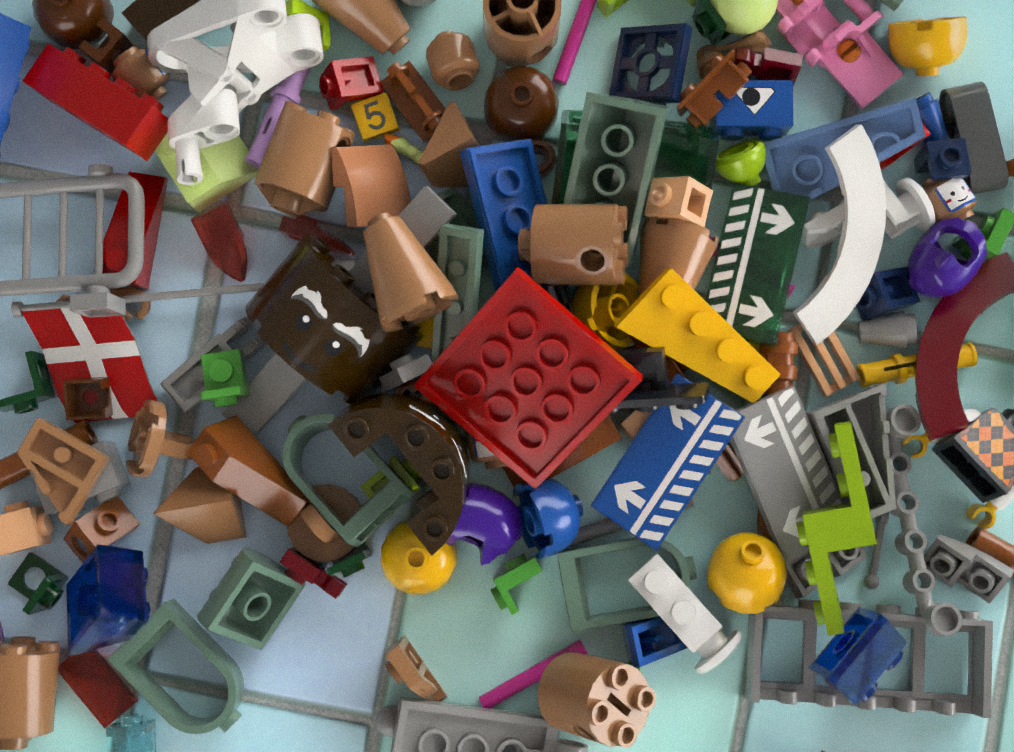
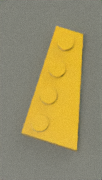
(696, 336)

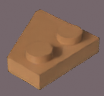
(62, 466)
(409, 667)

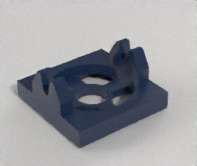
(653, 36)

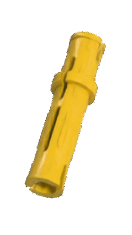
(877, 373)

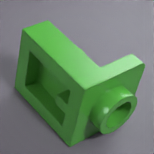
(995, 231)
(224, 377)

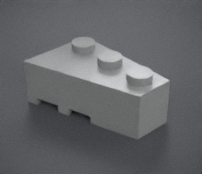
(870, 430)

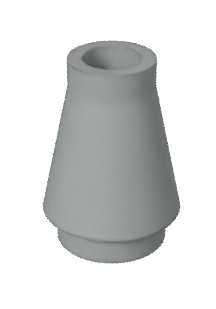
(889, 330)

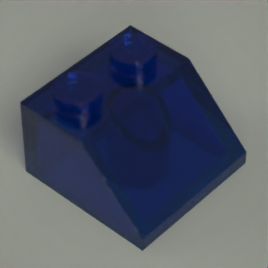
(106, 599)
(859, 655)

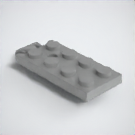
(464, 728)

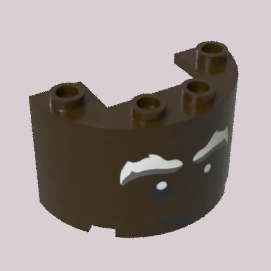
(327, 324)
(430, 445)

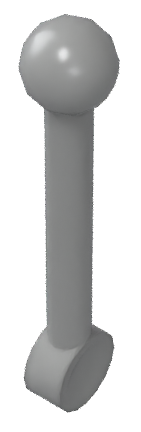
(872, 581)

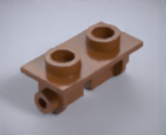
(721, 77)
(413, 98)

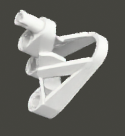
(261, 44)

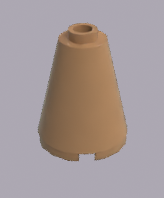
(374, 21)
(675, 245)
(403, 274)

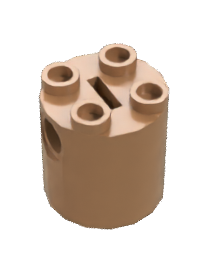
(521, 29)
(298, 160)
(576, 244)
(27, 690)
(595, 698)

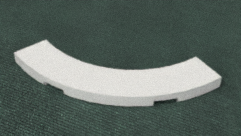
(859, 240)

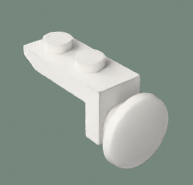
(902, 212)
(684, 613)

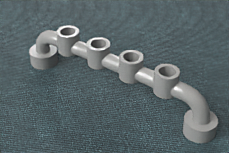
(939, 618)

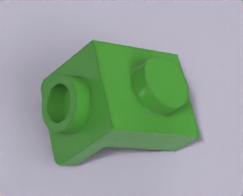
(517, 571)

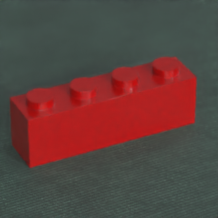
(98, 101)

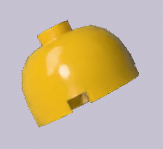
(927, 43)
(602, 306)
(411, 565)
(747, 572)

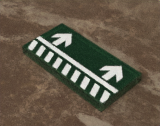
(757, 260)

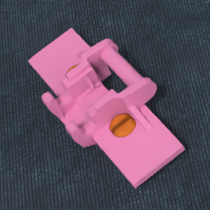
(840, 48)

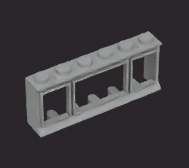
(979, 664)

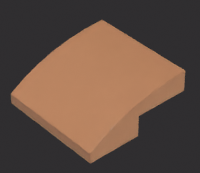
(371, 182)

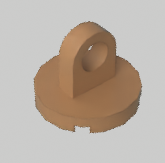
(150, 439)
(315, 535)

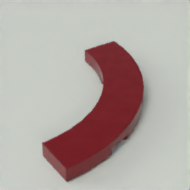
(941, 343)

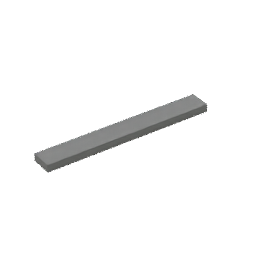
(277, 379)

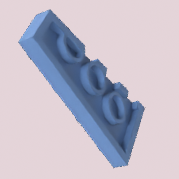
(803, 166)

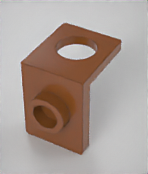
(100, 526)

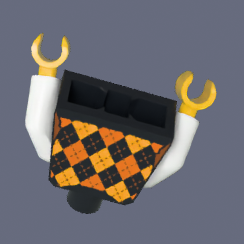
(980, 458)

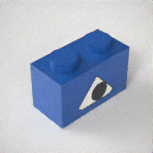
(757, 109)

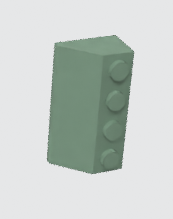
(616, 157)

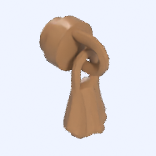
(755, 42)

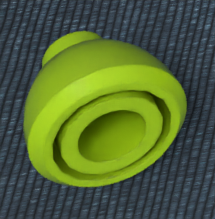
(742, 162)

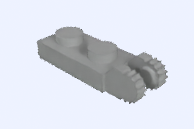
(188, 379)

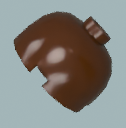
(72, 20)
(521, 104)

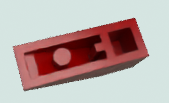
(116, 238)

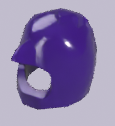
(937, 271)
(488, 521)

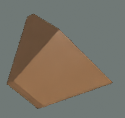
(442, 157)
(204, 509)

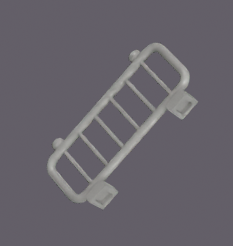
(98, 297)

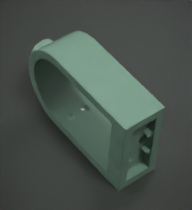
(372, 513)
(574, 586)
(126, 660)

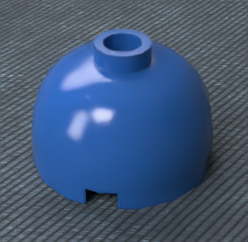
(548, 516)

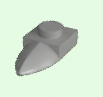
(403, 371)

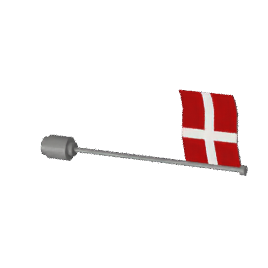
(105, 346)

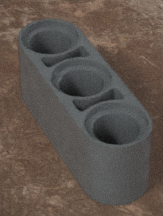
(971, 116)

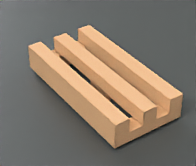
(813, 367)

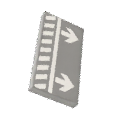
(783, 466)

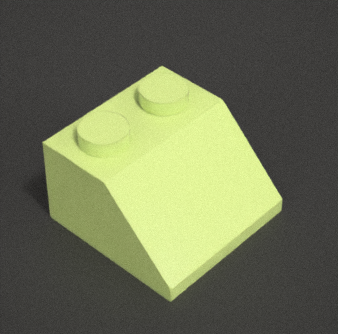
(221, 168)

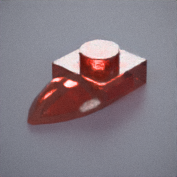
(302, 225)
(223, 240)

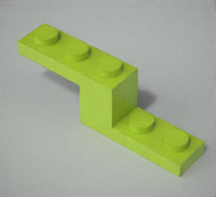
(836, 528)

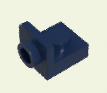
(944, 159)
(887, 292)

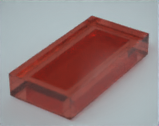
(97, 686)

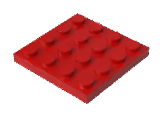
(528, 379)

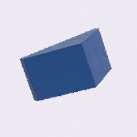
(649, 641)

